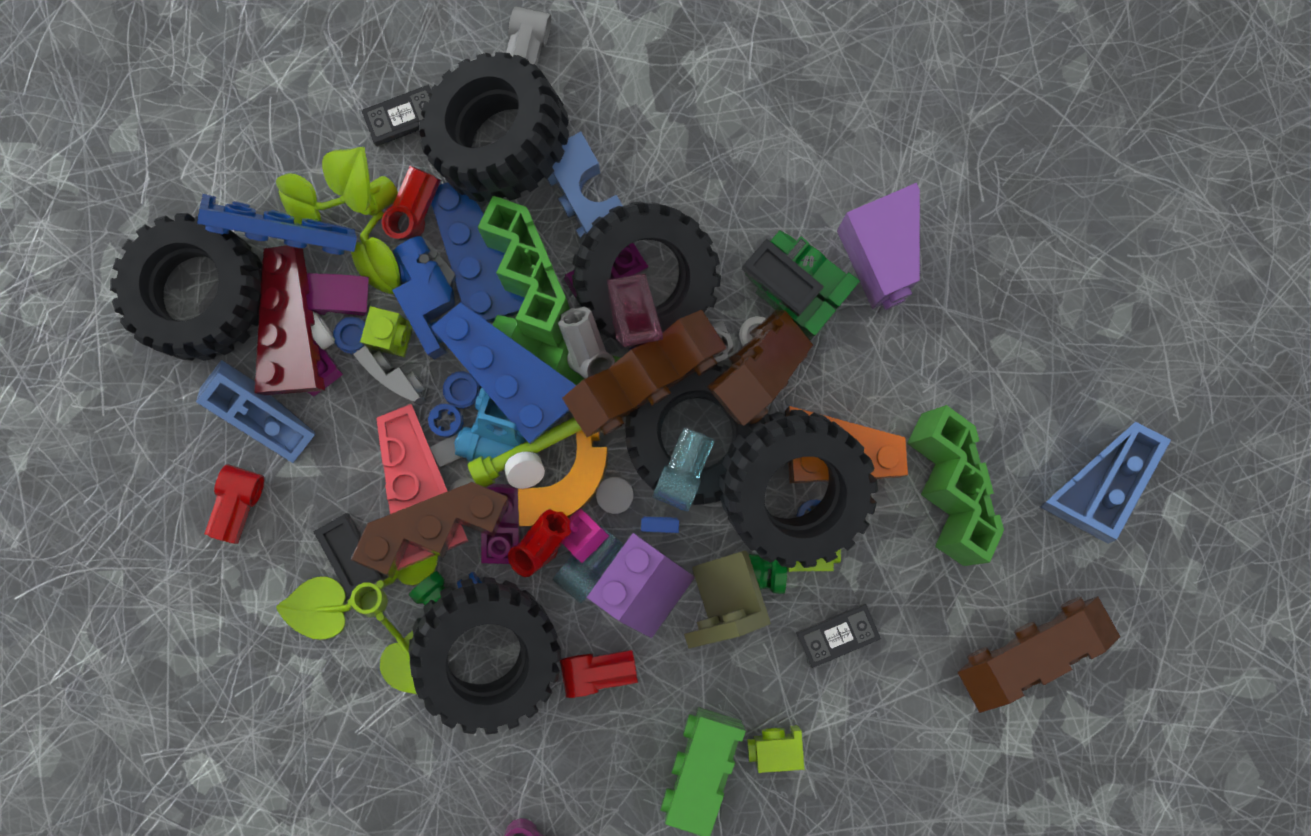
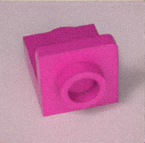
(585, 536)

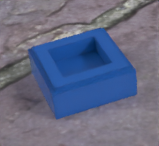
(660, 524)

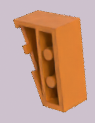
(884, 449)

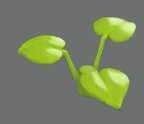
(349, 176)
(318, 610)

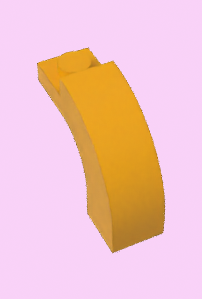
(573, 490)

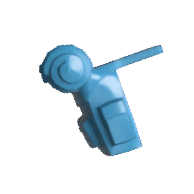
(490, 434)

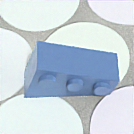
(1111, 484)

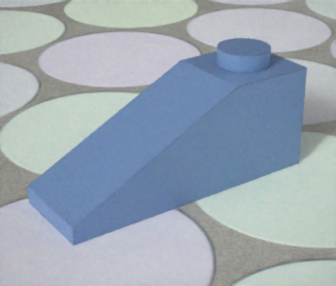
(262, 417)

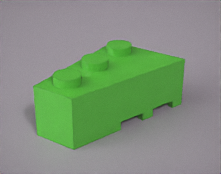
(702, 771)

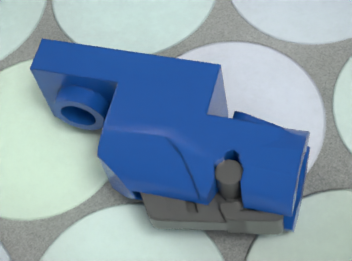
(426, 290)

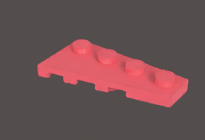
(410, 472)

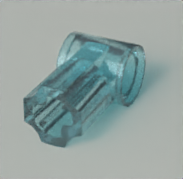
(681, 477)
(580, 578)

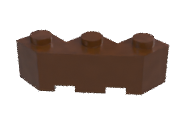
(761, 368)
(645, 374)
(429, 526)
(1038, 654)

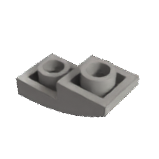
(397, 381)

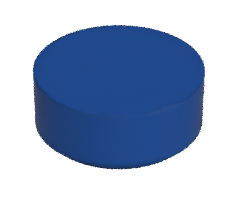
(348, 334)
(461, 390)

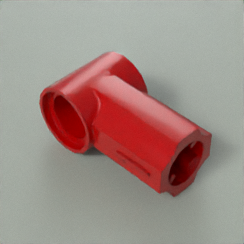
(414, 201)
(236, 493)
(540, 543)
(589, 673)

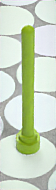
(486, 470)

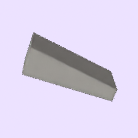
(445, 452)

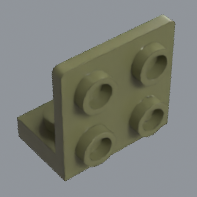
(730, 600)

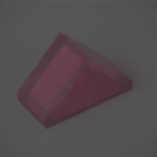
(633, 310)

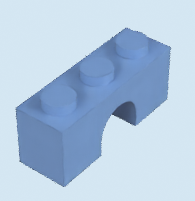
(570, 175)

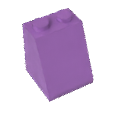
(885, 246)
(640, 586)

